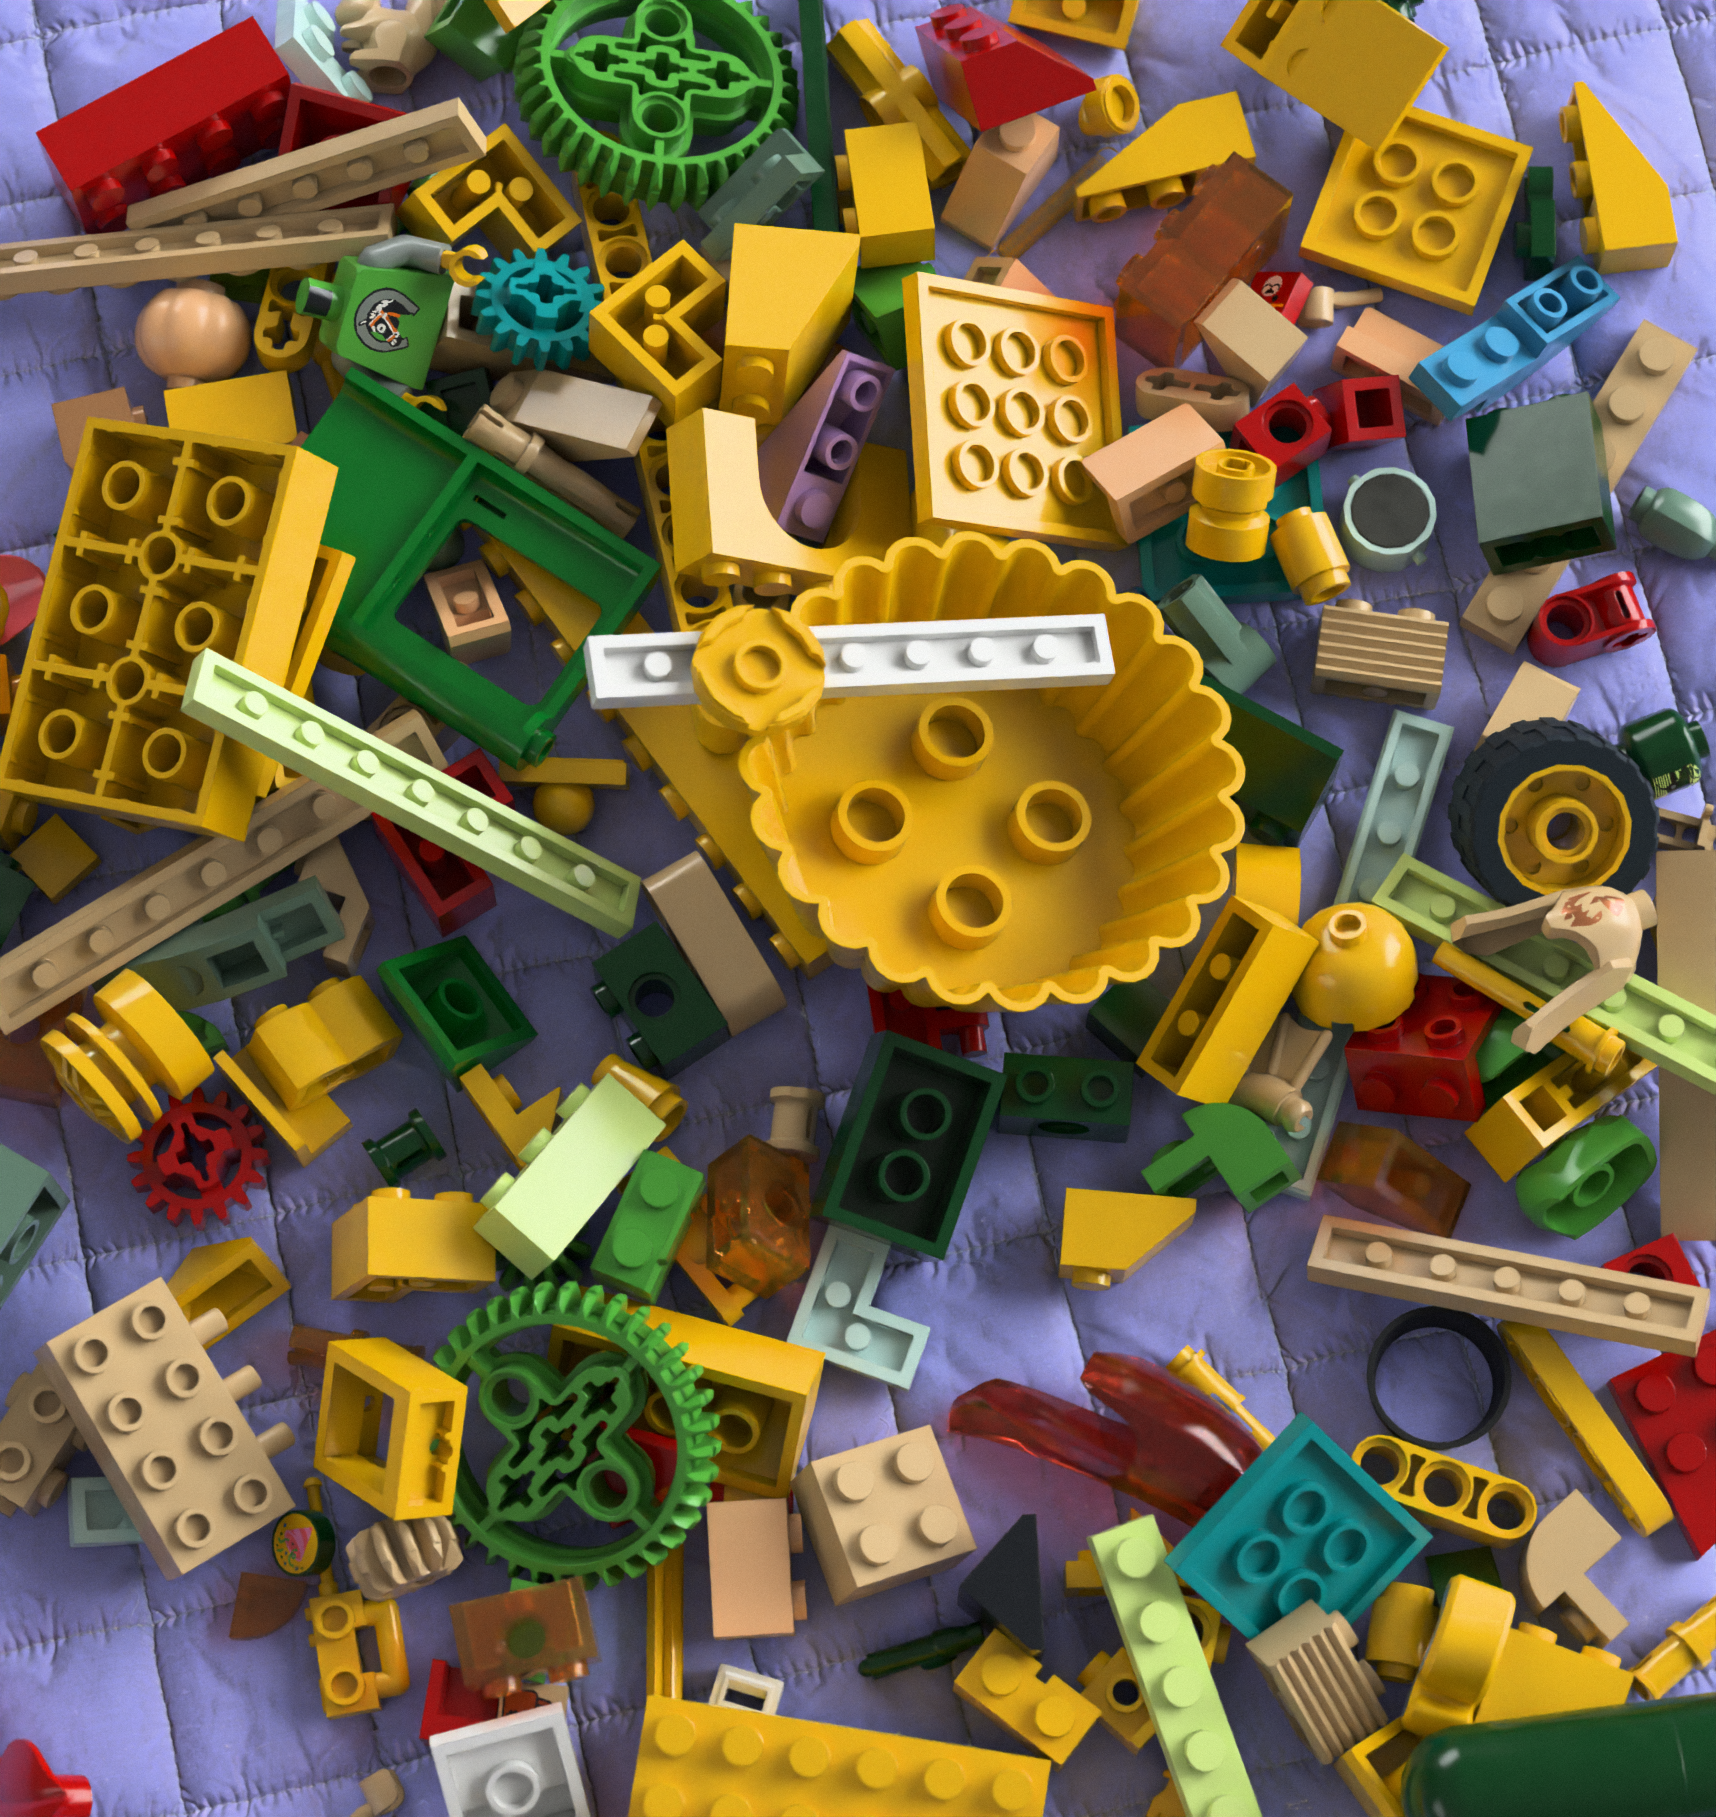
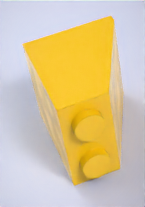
(782, 314)

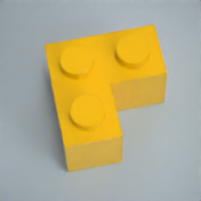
(499, 194)
(886, 194)
(654, 329)
(409, 1245)

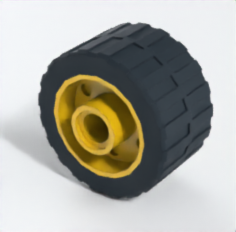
(1527, 779)

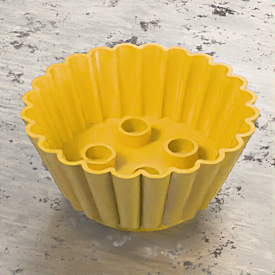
(1008, 834)

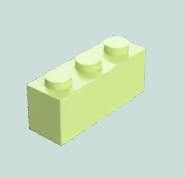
(566, 1174)

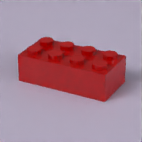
(169, 127)

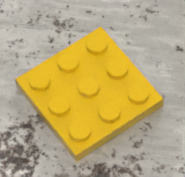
(1419, 211)

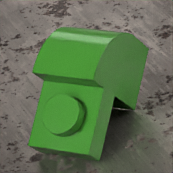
(1226, 1143)

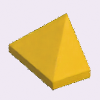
(227, 1277)

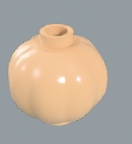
(193, 334)

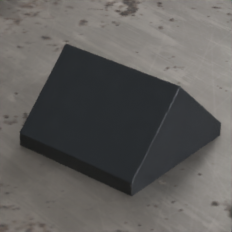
(1007, 1589)

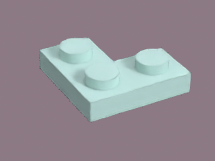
(307, 47)
(839, 1316)

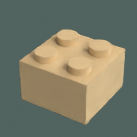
(882, 1515)

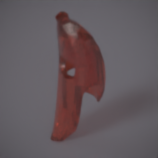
(1173, 1455)

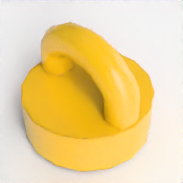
(1109, 109)

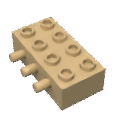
(169, 1426)

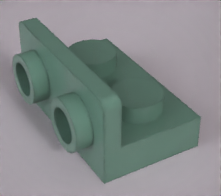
(758, 190)

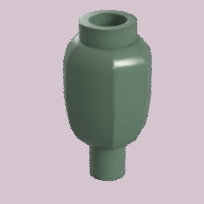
(1675, 523)

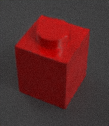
(1363, 411)

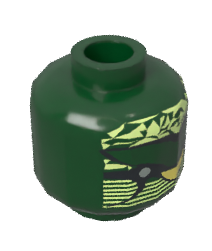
(1665, 750)

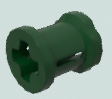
(404, 1149)

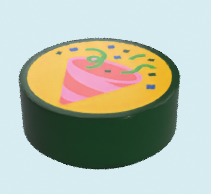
(303, 1543)

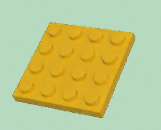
(1008, 407)

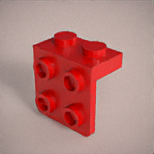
(1426, 1055)

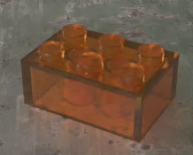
(1222, 234)

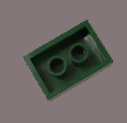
(907, 1146)

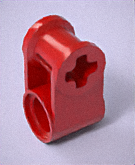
(1599, 615)

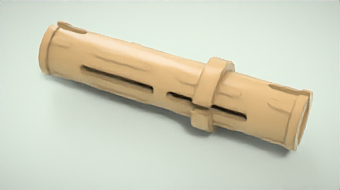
(550, 471)

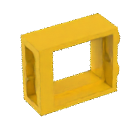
(425, 1409)

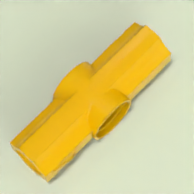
(897, 95)

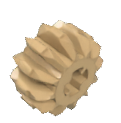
(403, 1556)

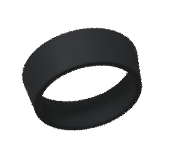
(1470, 1328)

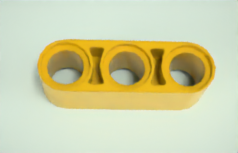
(1472, 1485)

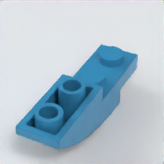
(1515, 341)

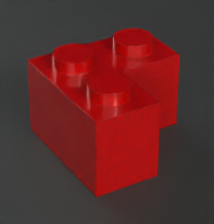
(444, 883)

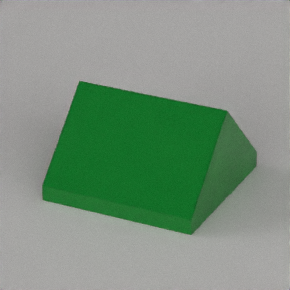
(455, 1007)

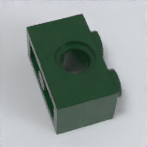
(652, 965)
(1066, 1097)

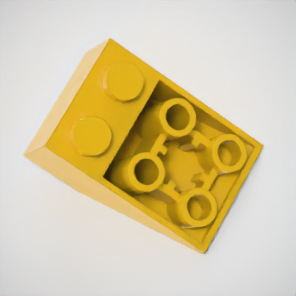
(1341, 58)

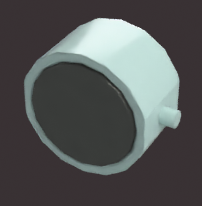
(1387, 519)

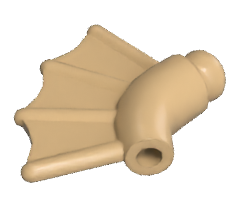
(1280, 1071)

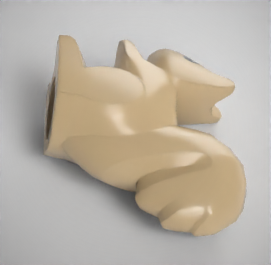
(386, 41)

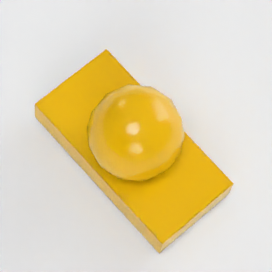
(564, 788)

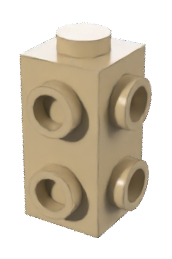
(35, 1445)

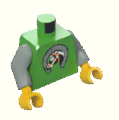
(389, 310)

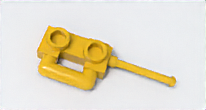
(335, 1621)

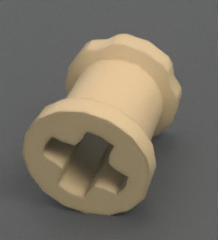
(796, 1121)

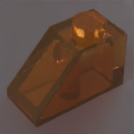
(1393, 1179)

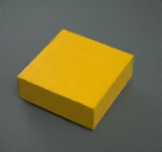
(56, 859)

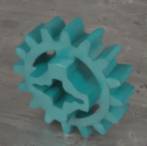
(536, 308)

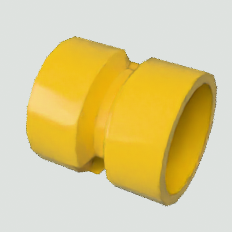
(1231, 499)

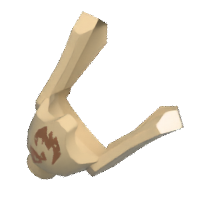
(1594, 917)

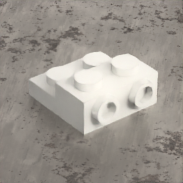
(511, 1767)

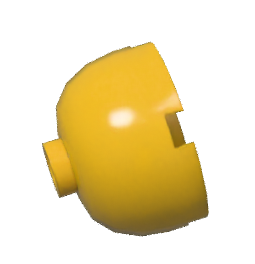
(1359, 970)

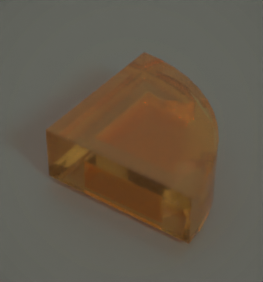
(264, 1605)

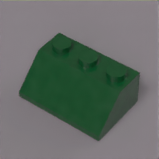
(1285, 770)

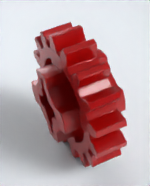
(222, 1148)

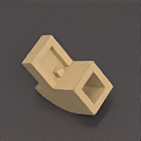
(1555, 1568)

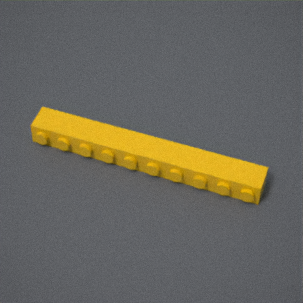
(664, 738)

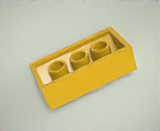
(759, 1387)

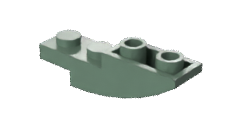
(238, 948)

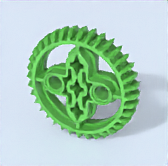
(655, 92)
(491, 1516)

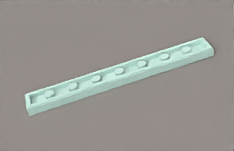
(1387, 828)

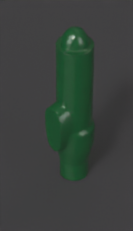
(926, 1651)

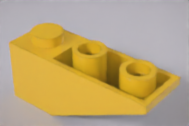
(1166, 159)
(1623, 196)

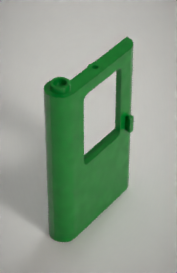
(394, 507)

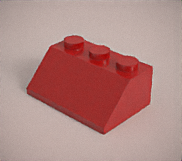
(992, 69)

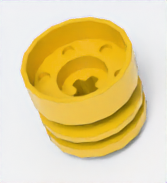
(133, 1050)

